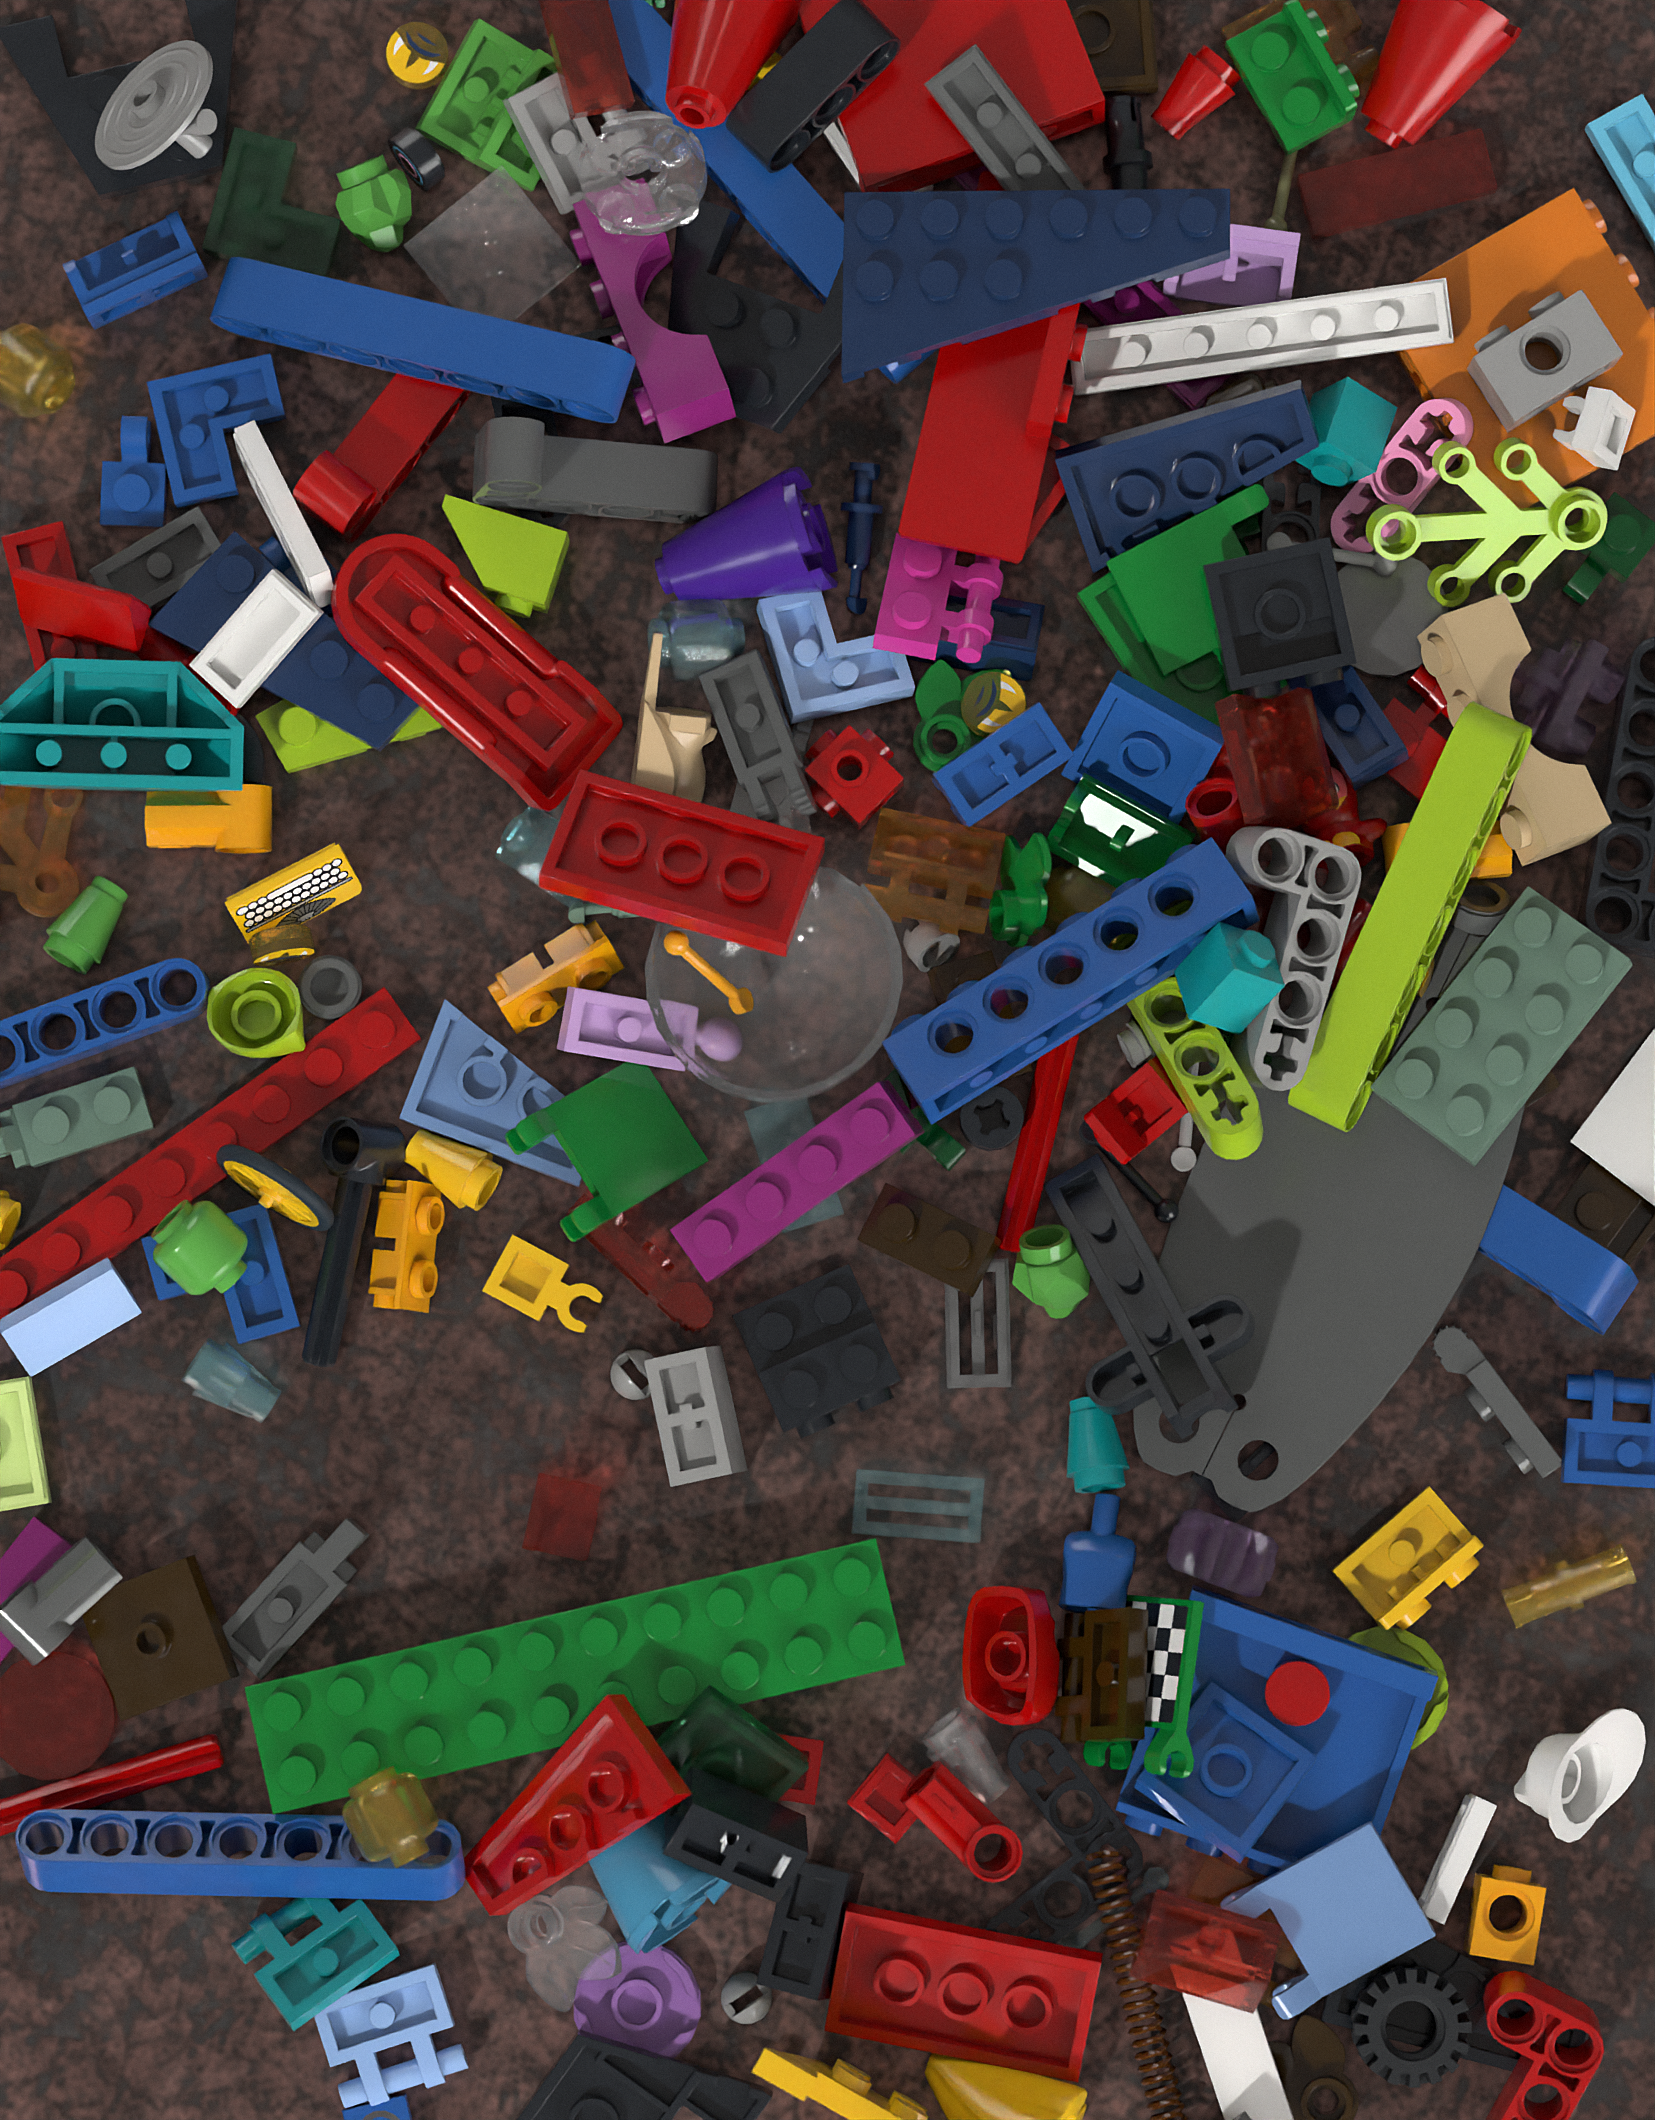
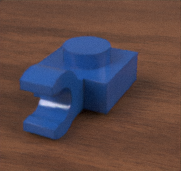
(134, 488)

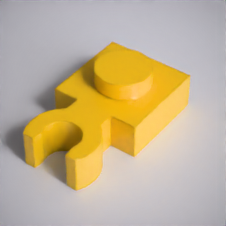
(532, 1282)

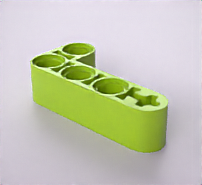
(1192, 1042)

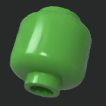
(200, 1247)

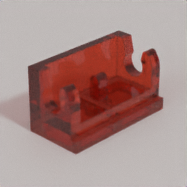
(1205, 1951)

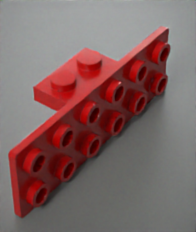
(990, 434)

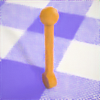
(739, 999)

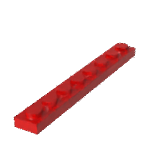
(187, 1162)

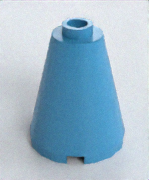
(650, 1891)

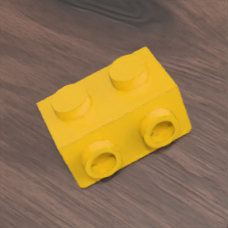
(1408, 1561)

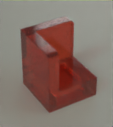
(563, 1517)

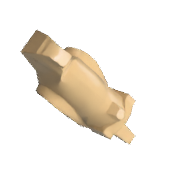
(669, 740)

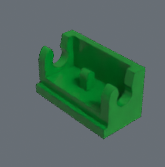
(1114, 834)

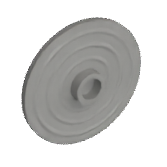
(158, 106)

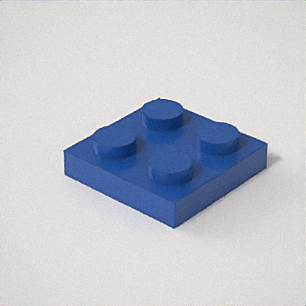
(1146, 747)
(1238, 1775)

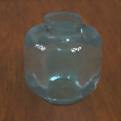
(696, 637)

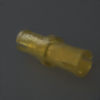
(1568, 1585)

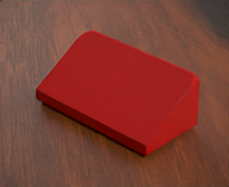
(80, 609)

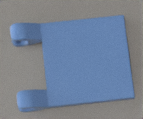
(1341, 1913)

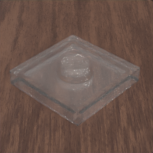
(493, 250)

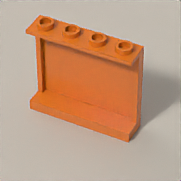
(1497, 286)

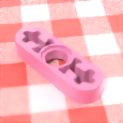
(1419, 430)

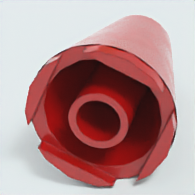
(720, 52)
(1430, 63)

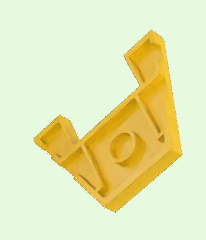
(838, 2088)

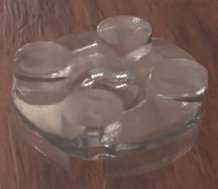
(647, 207)

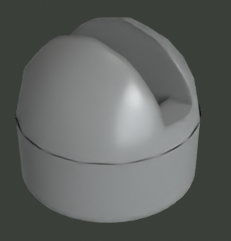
(929, 946)
(622, 1382)
(737, 1986)

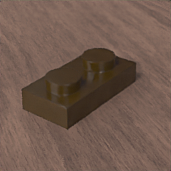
(929, 1240)

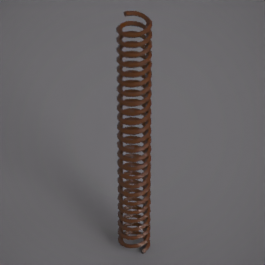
(1145, 1989)

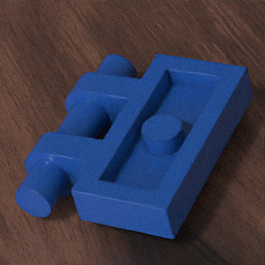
(1604, 1449)

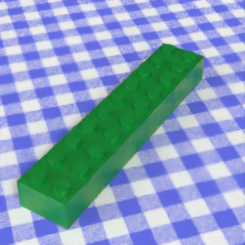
(541, 1677)

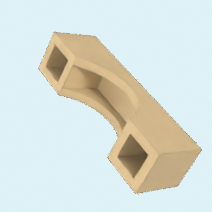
(1474, 660)

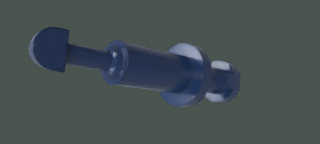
(860, 530)

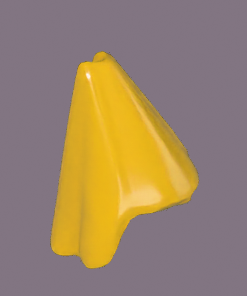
(998, 2093)

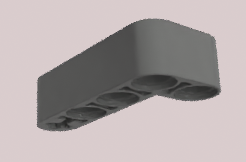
(590, 477)

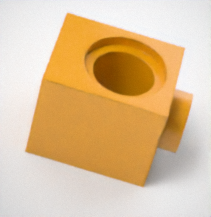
(1513, 1944)

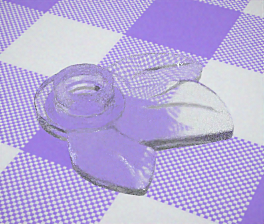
(572, 1943)

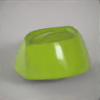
(257, 1014)

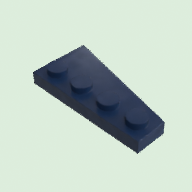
(1160, 472)

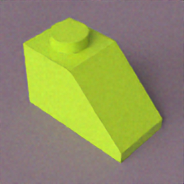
(510, 555)

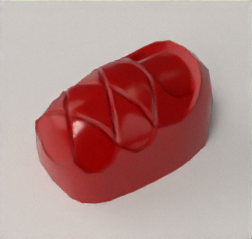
(1010, 1654)

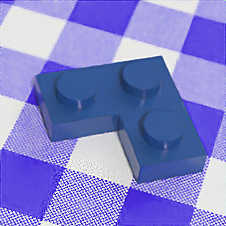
(196, 413)
(262, 1297)

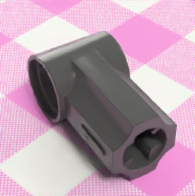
(44, 1611)

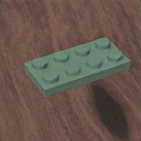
(1501, 1026)

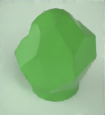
(375, 203)
(1051, 1270)

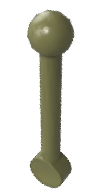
(1277, 220)

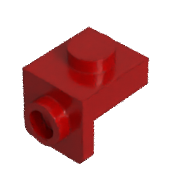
(1136, 1112)

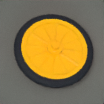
(275, 1187)

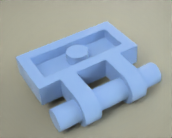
(384, 2016)

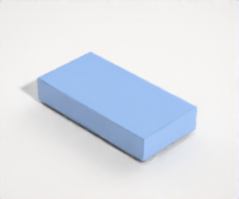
(69, 1317)

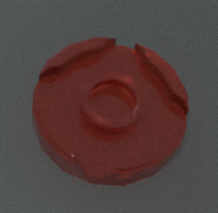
(55, 1716)

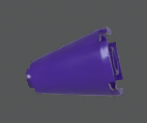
(753, 547)

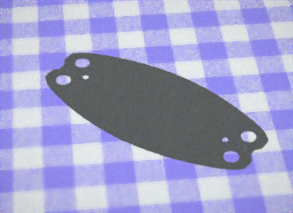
(1340, 1258)

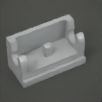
(695, 1415)

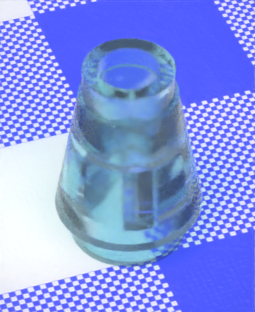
(230, 1381)

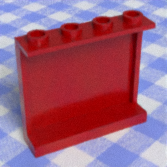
(898, 128)

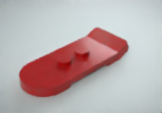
(471, 666)

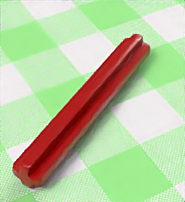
(1035, 1144)
(115, 1780)

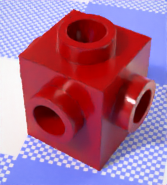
(858, 798)

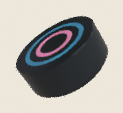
(417, 158)

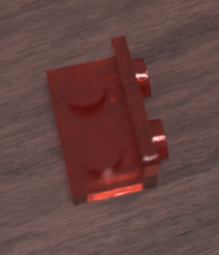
(1277, 758)

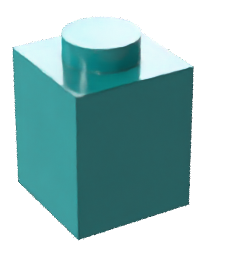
(1350, 430)
(1229, 978)

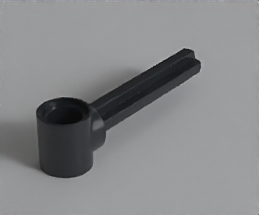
(361, 1156)

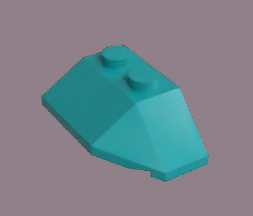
(118, 730)

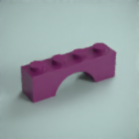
(676, 371)
(797, 1180)

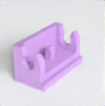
(1257, 272)

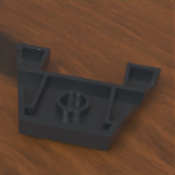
(79, 100)
(765, 346)
(624, 2082)

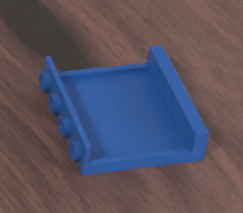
(1357, 1740)

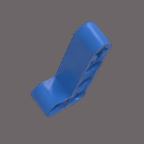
(1558, 1260)

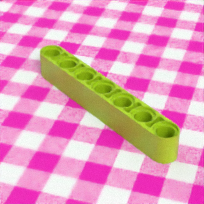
(1411, 914)

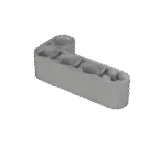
(1306, 971)

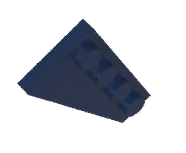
(316, 675)

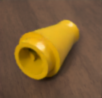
(455, 1169)

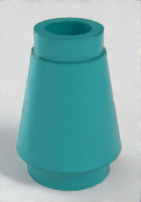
(1094, 1449)

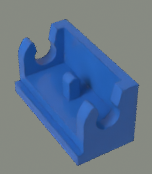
(135, 271)
(1002, 765)

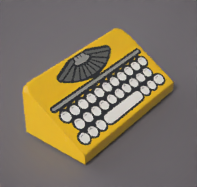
(295, 892)

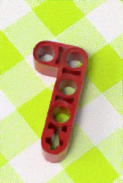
(377, 455)
(1535, 2038)

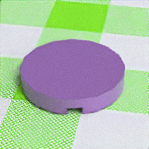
(646, 2005)

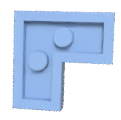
(819, 673)

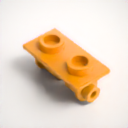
(534, 994)
(414, 1217)

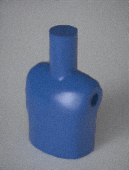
(1097, 1562)

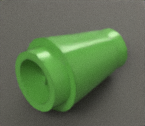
(85, 927)

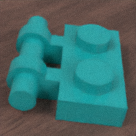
(322, 1964)

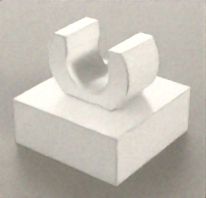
(1600, 428)

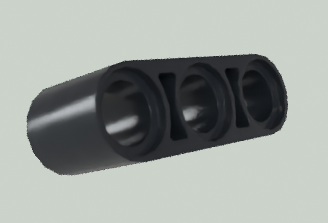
(813, 84)

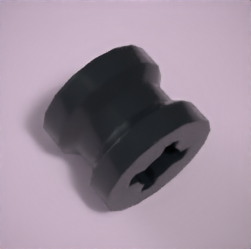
(986, 1127)

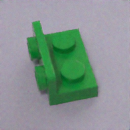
(1294, 76)

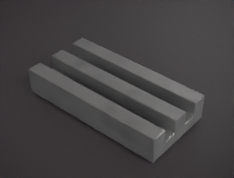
(979, 1378)

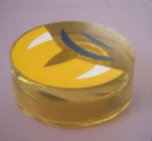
(417, 55)
(992, 702)
(281, 945)

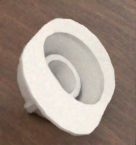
(1583, 1774)

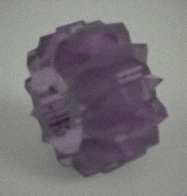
(1222, 1553)

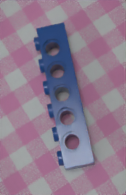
(1057, 1011)

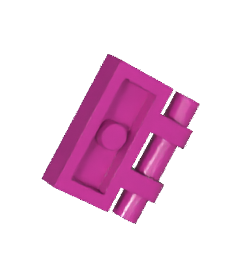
(916, 599)

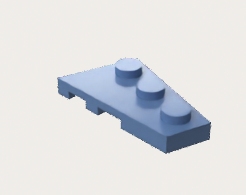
(479, 1092)

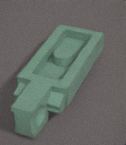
(75, 1119)

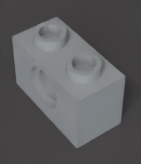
(1516, 387)

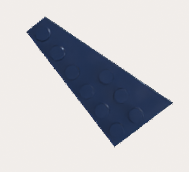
(986, 262)

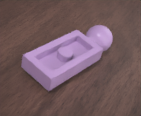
(613, 1029)

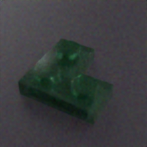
(251, 215)

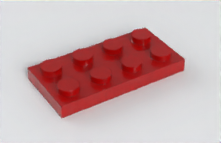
(682, 863)
(963, 1992)

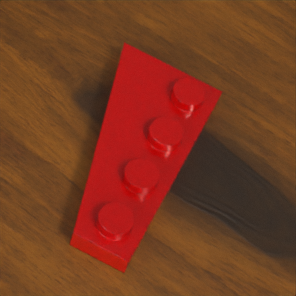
(580, 1804)

